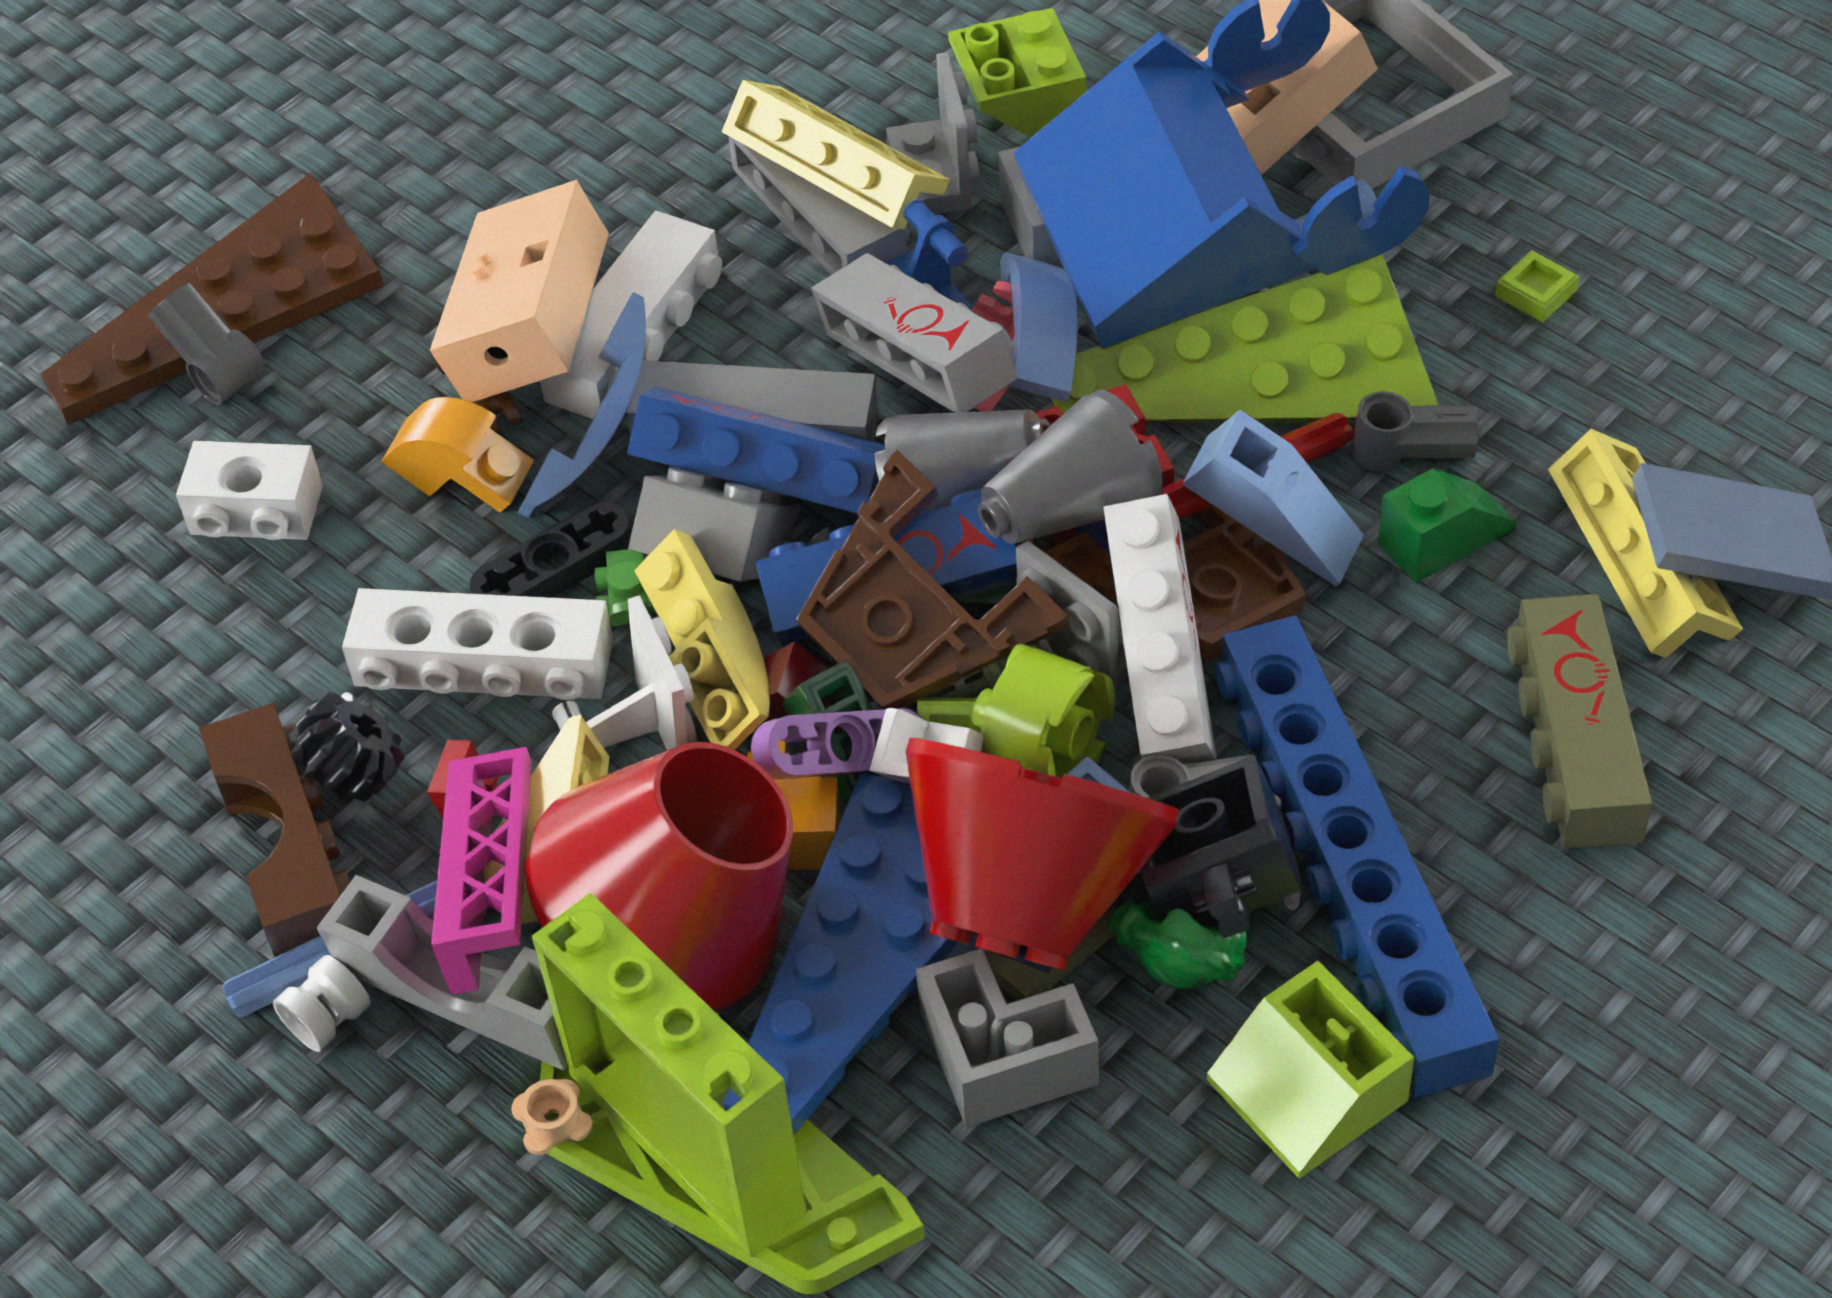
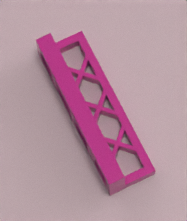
(465, 851)

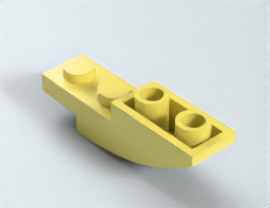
(710, 639)

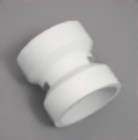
(321, 1003)

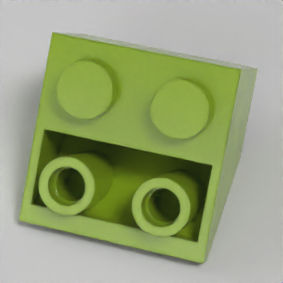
(1020, 68)
(1312, 1070)

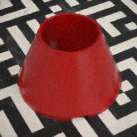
(683, 855)

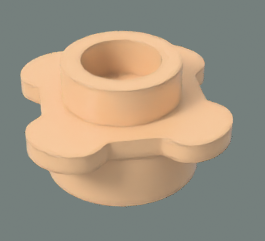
(545, 1099)

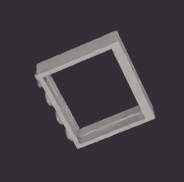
(1450, 54)

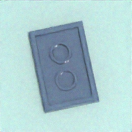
(1734, 531)

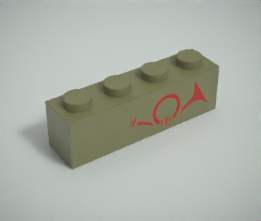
(1580, 722)

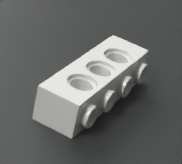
(478, 643)

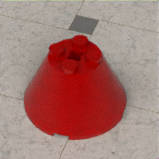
(1024, 849)

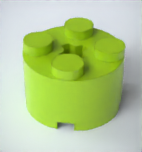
(1044, 711)

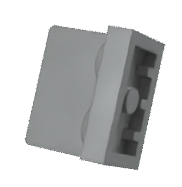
(944, 142)
(1095, 625)

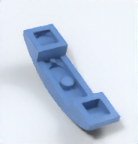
(1043, 326)
(625, 351)

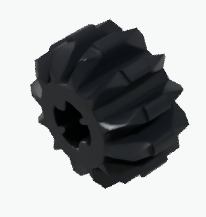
(346, 747)

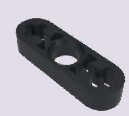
(558, 539)

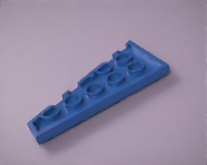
(851, 948)

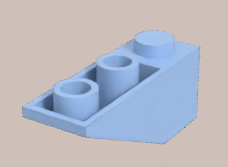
(1275, 495)

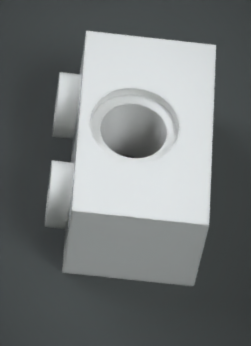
(250, 490)

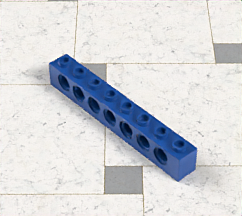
(1288, 703)

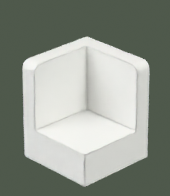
(899, 726)

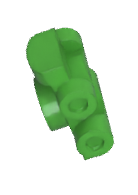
(621, 584)

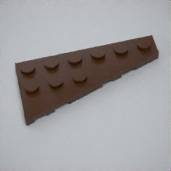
(257, 279)

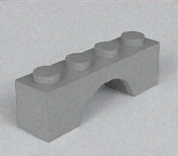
(389, 947)

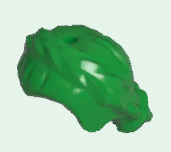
(1178, 948)

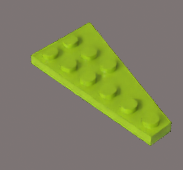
(1270, 354)

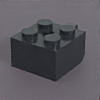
(1225, 850)

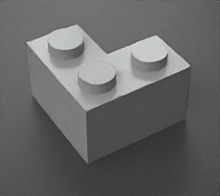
(1000, 1052)

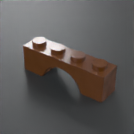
(261, 778)

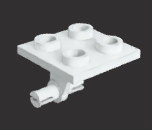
(661, 692)

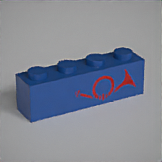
(754, 449)
(944, 542)

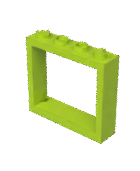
(667, 1069)

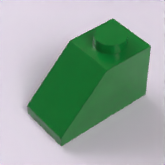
(1438, 522)

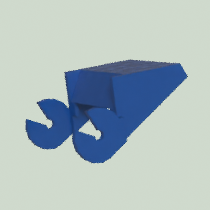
(1162, 198)

